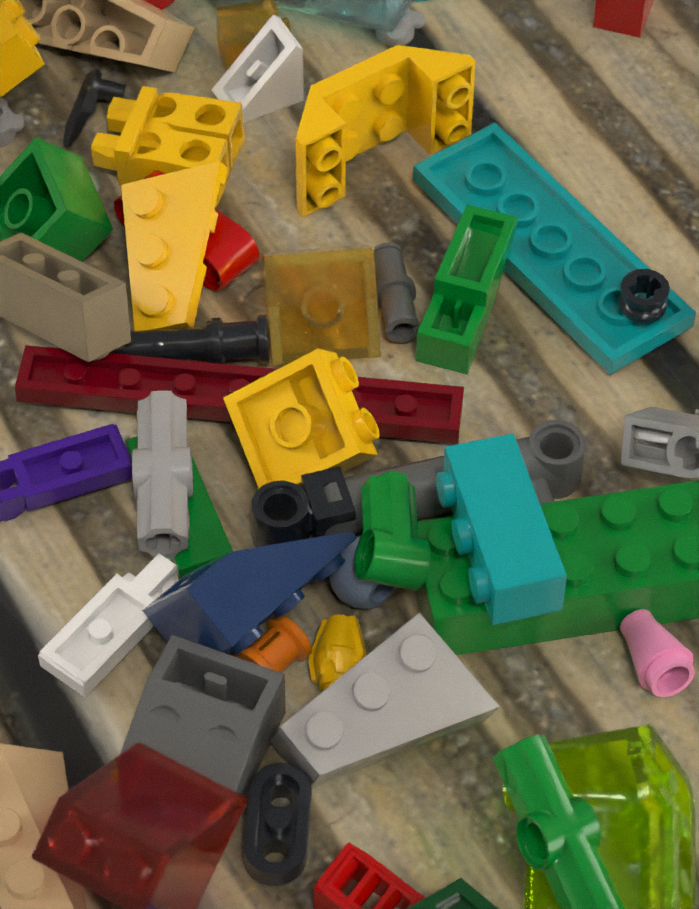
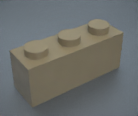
(62, 299)

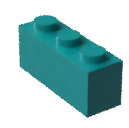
(501, 529)

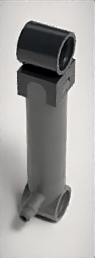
(333, 503)

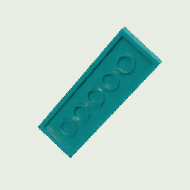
(558, 247)

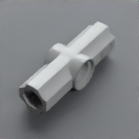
(162, 474)

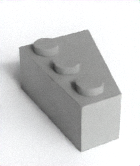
(384, 705)

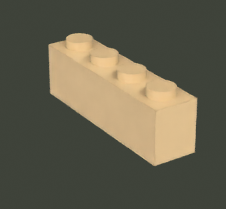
(111, 29)
(28, 793)

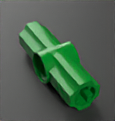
(554, 827)

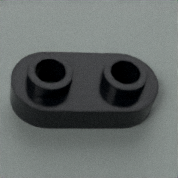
(277, 828)

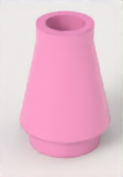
(658, 657)

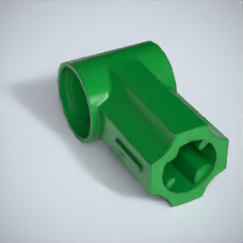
(390, 544)

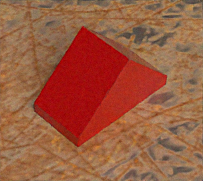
(622, 16)

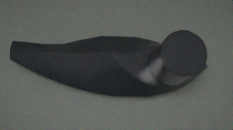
(91, 89)

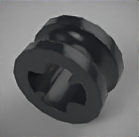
(641, 309)

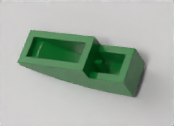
(465, 289)

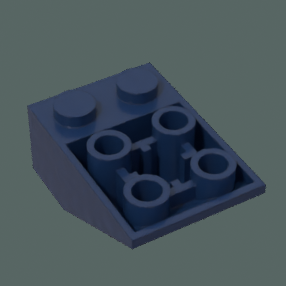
(239, 591)

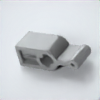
(667, 442)

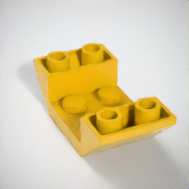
(373, 103)

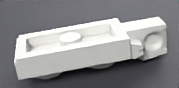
(106, 627)

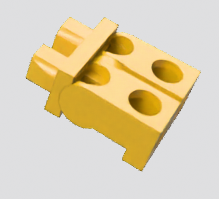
(168, 135)

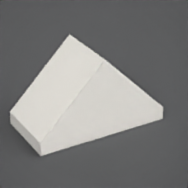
(265, 73)

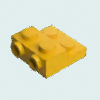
(303, 419)

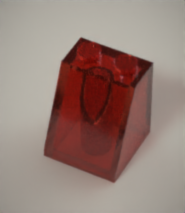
(142, 831)

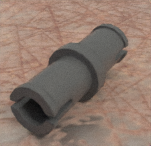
(395, 293)

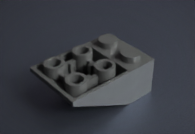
(209, 712)

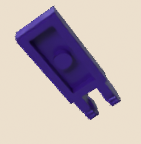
(63, 470)

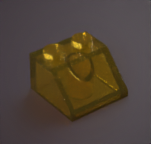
(321, 302)

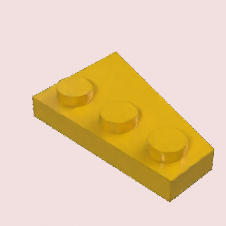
(167, 242)

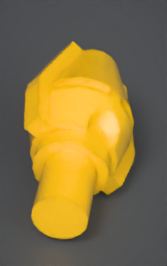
(336, 649)

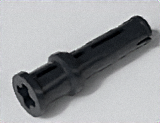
(214, 342)

